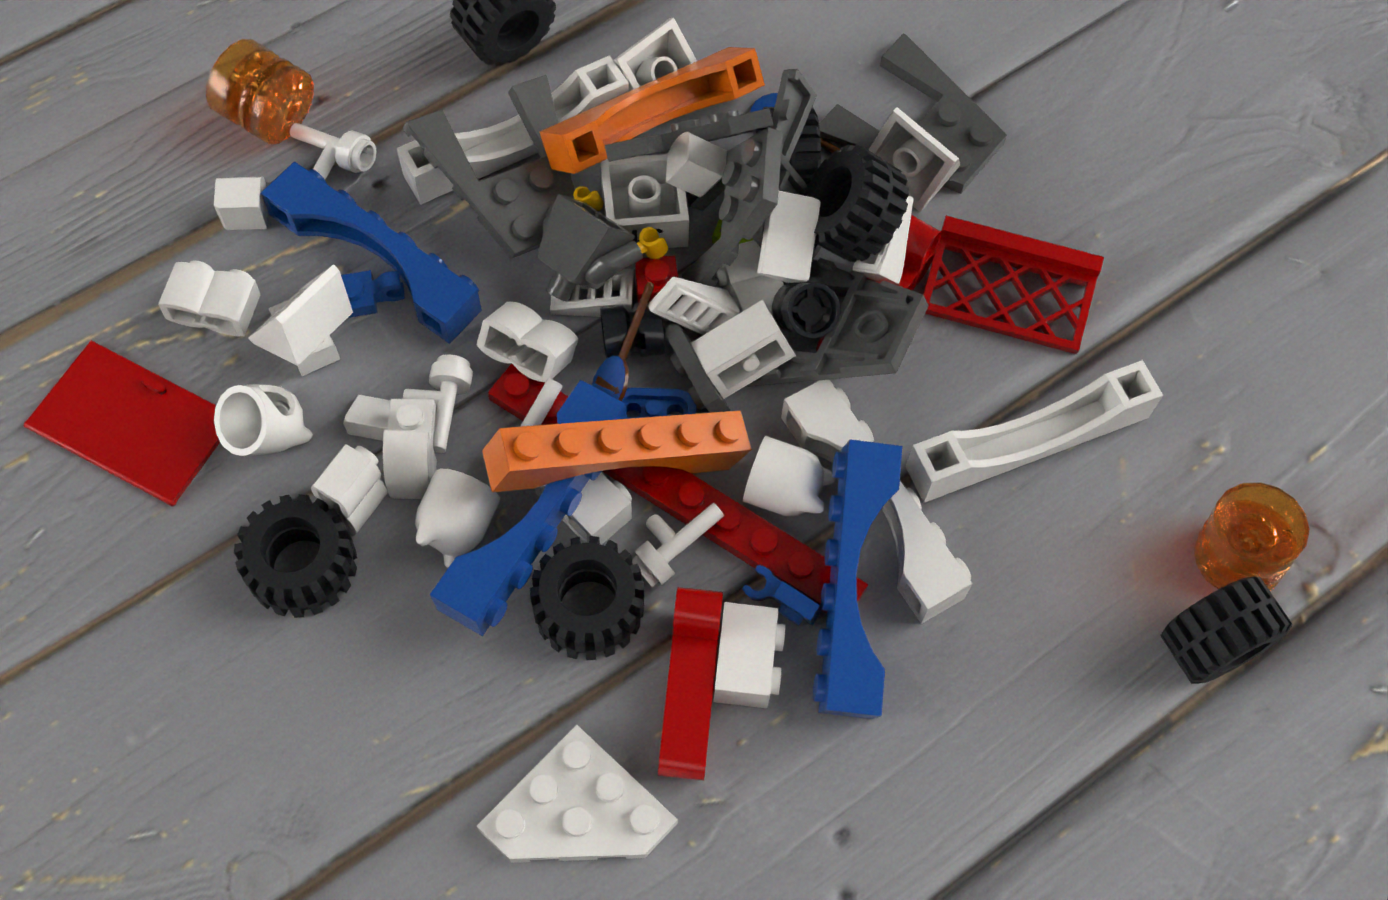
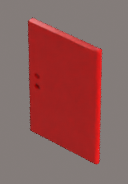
(122, 423)

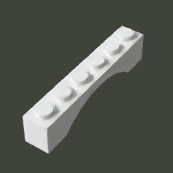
(509, 141)
(971, 456)
(927, 570)

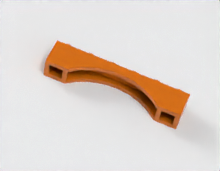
(707, 82)
(553, 452)

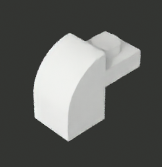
(408, 448)

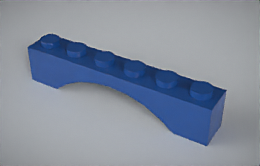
(312, 208)
(482, 580)
(850, 669)

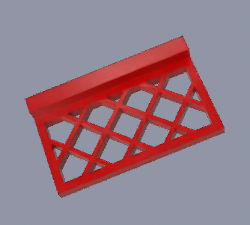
(1027, 256)

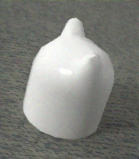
(259, 420)
(786, 479)
(454, 513)

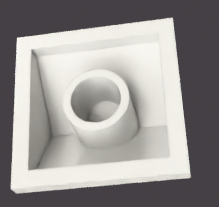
(655, 55)
(917, 155)
(306, 318)

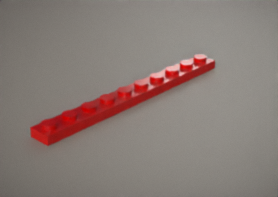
(686, 496)

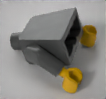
(589, 246)

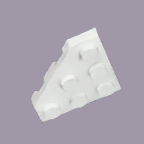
(577, 809)

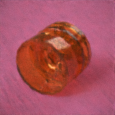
(259, 90)
(1251, 534)

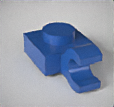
(366, 292)
(792, 603)

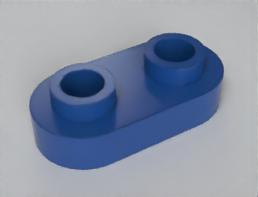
(658, 401)

